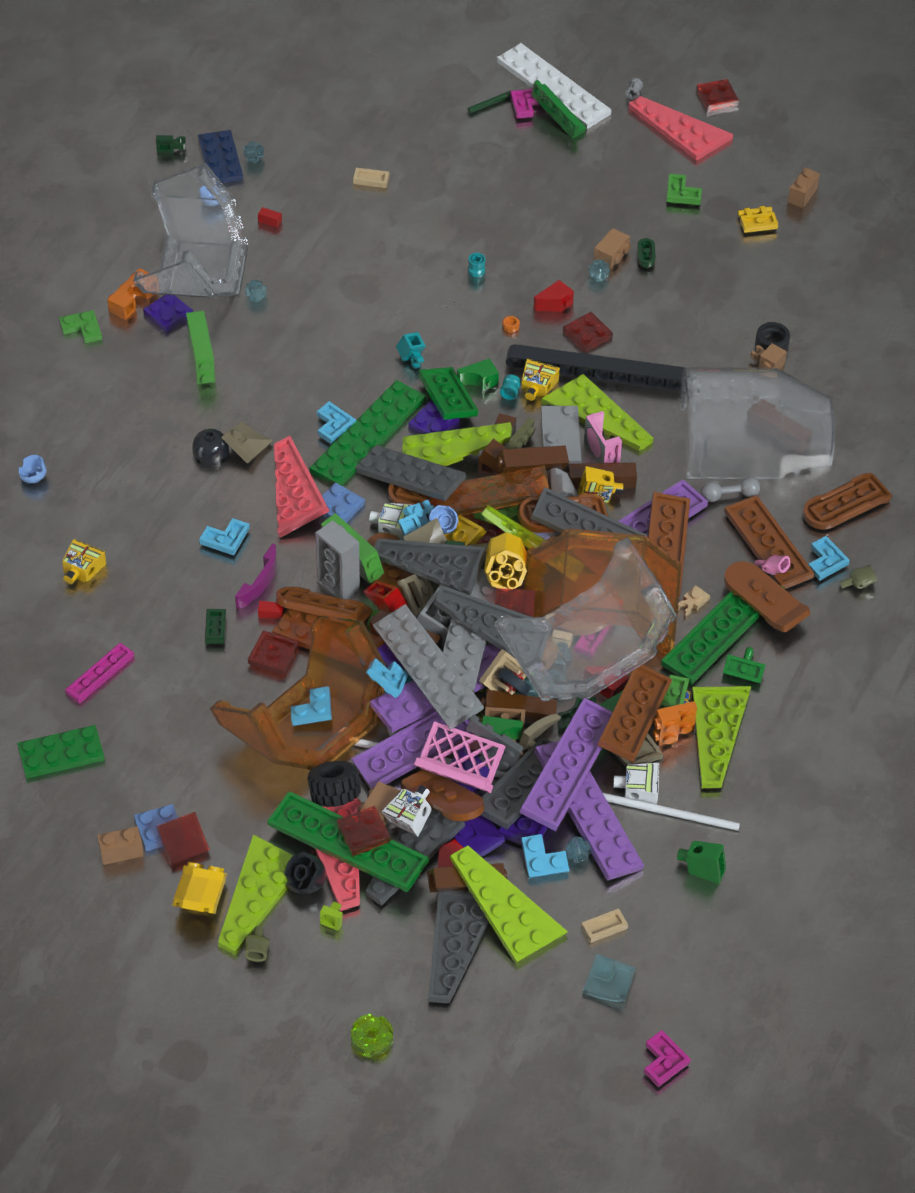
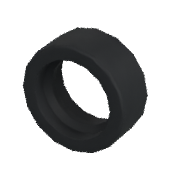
(773, 328)

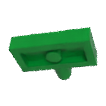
(744, 668)

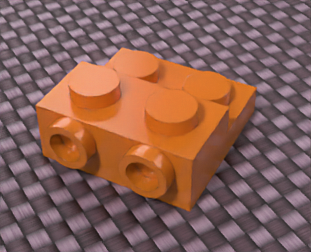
(674, 721)

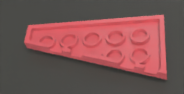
(684, 131)
(296, 491)
(340, 875)

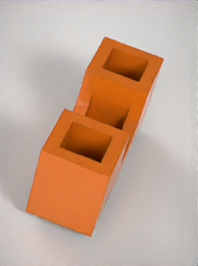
(122, 301)

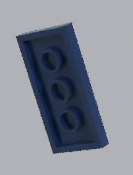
(221, 155)

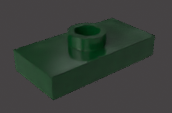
(215, 626)

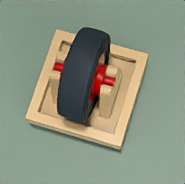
(505, 675)

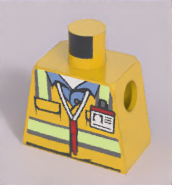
(538, 379)
(599, 483)
(82, 562)

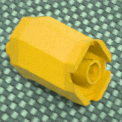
(505, 561)
(200, 888)

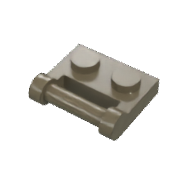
(422, 590)

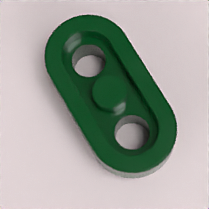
(646, 252)

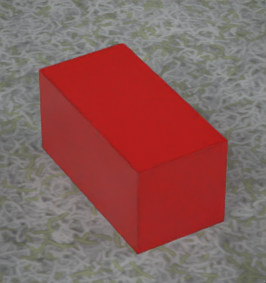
(269, 217)
(270, 610)

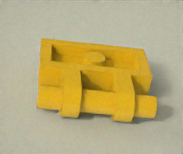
(757, 219)

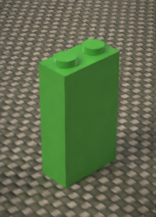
(200, 347)
(369, 560)

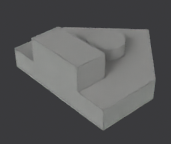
(561, 483)

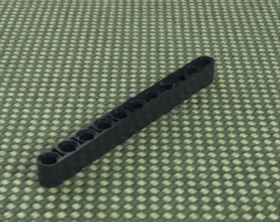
(599, 367)

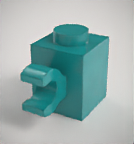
(410, 348)

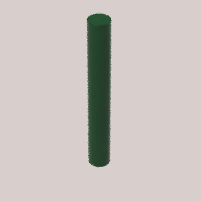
(489, 102)

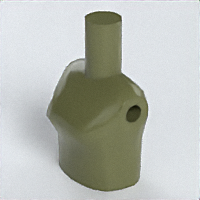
(860, 578)
(257, 946)

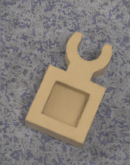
(694, 599)

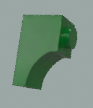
(479, 374)
(508, 727)

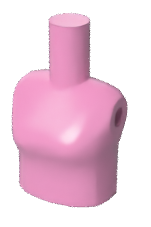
(774, 564)

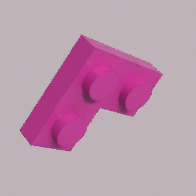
(523, 102)
(669, 1058)

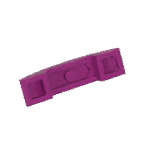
(250, 593)

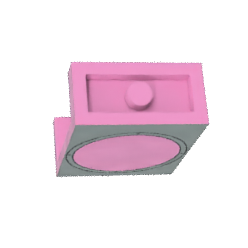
(603, 451)

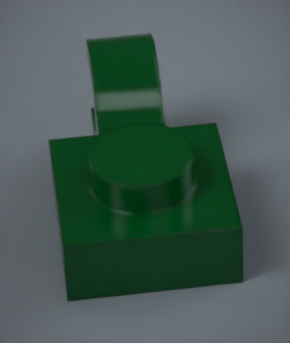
(167, 144)

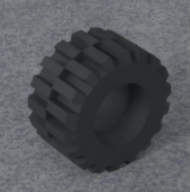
(334, 783)

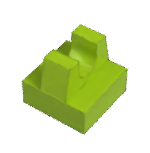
(331, 916)

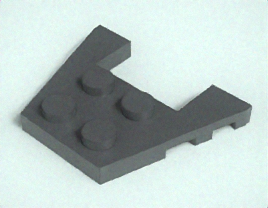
(511, 752)

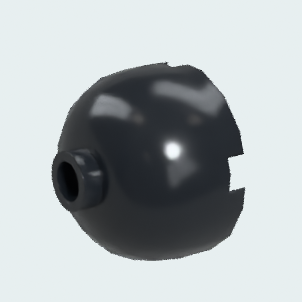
(210, 447)
(305, 873)

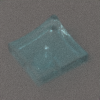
(609, 979)

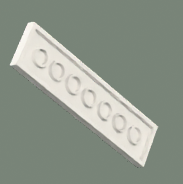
(531, 67)

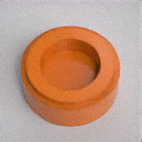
(510, 324)

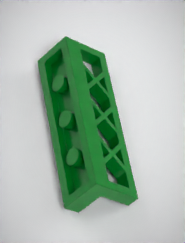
(557, 109)

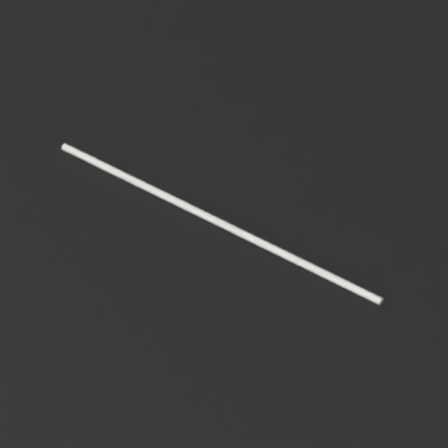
(625, 801)

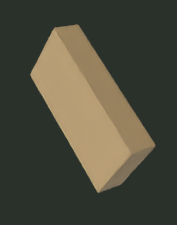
(371, 177)
(604, 925)

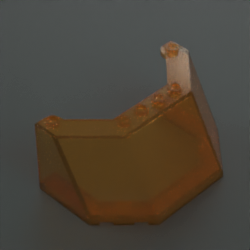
(578, 560)
(336, 659)

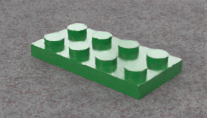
(448, 393)
(60, 751)

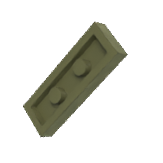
(522, 435)

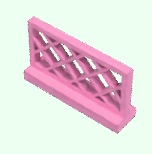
(459, 774)

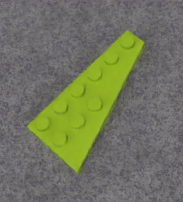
(591, 400)
(453, 445)
(508, 525)
(717, 728)
(256, 893)
(514, 916)

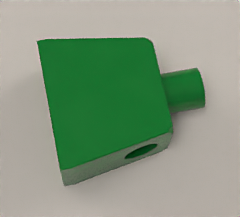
(704, 860)

